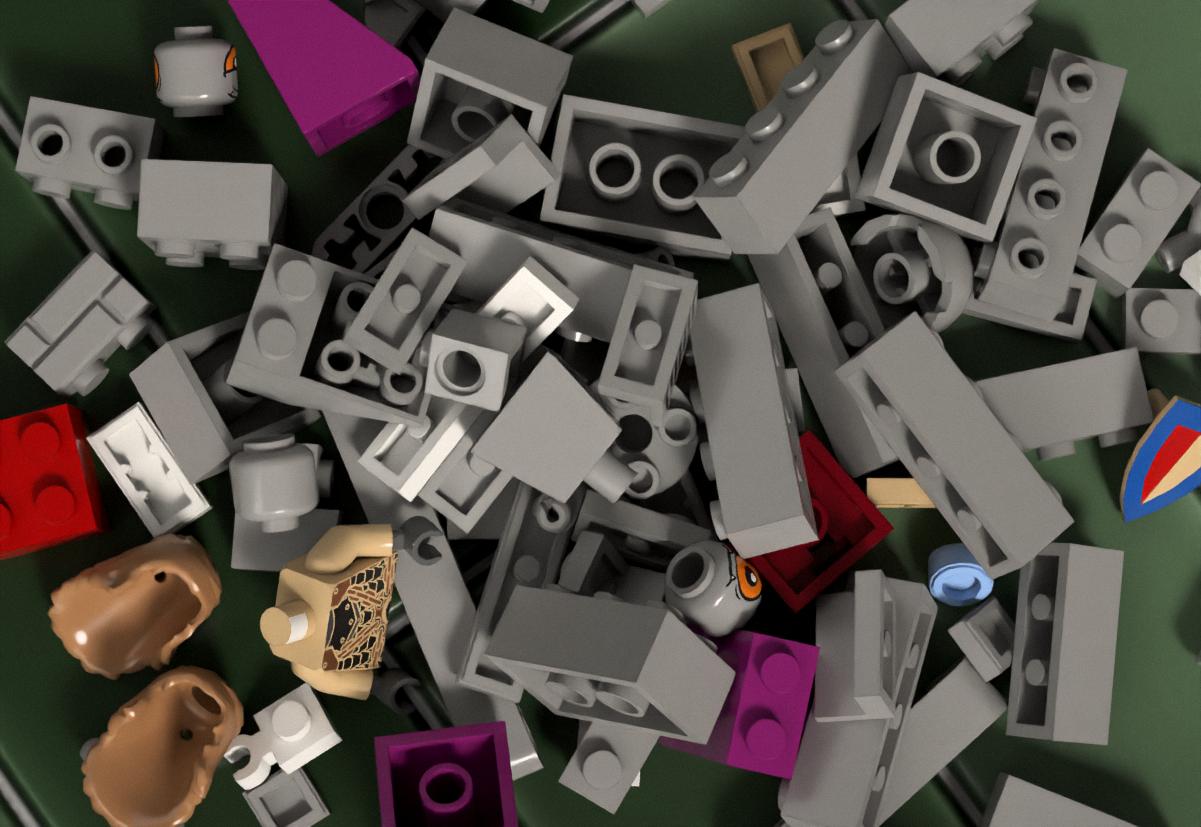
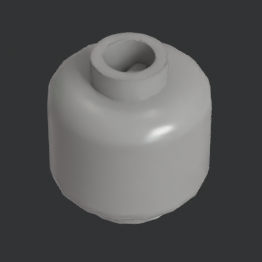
(274, 481)

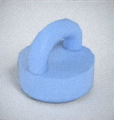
(957, 576)

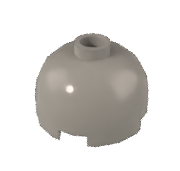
(914, 268)

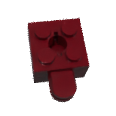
(845, 527)

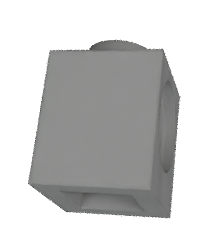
(494, 344)

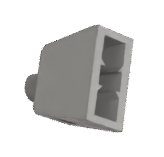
(556, 435)

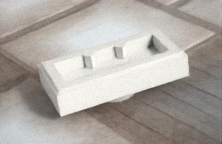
(148, 472)

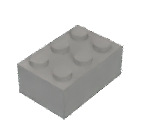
(635, 177)
(612, 661)

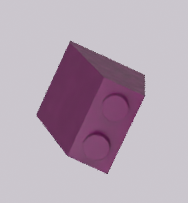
(328, 67)
(764, 706)
(446, 778)

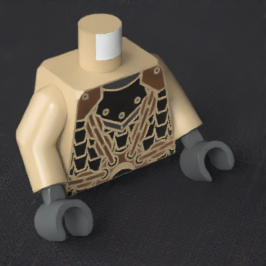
(337, 609)

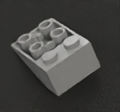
(297, 348)

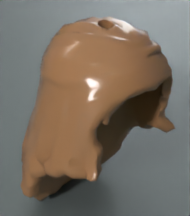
(127, 619)
(143, 767)

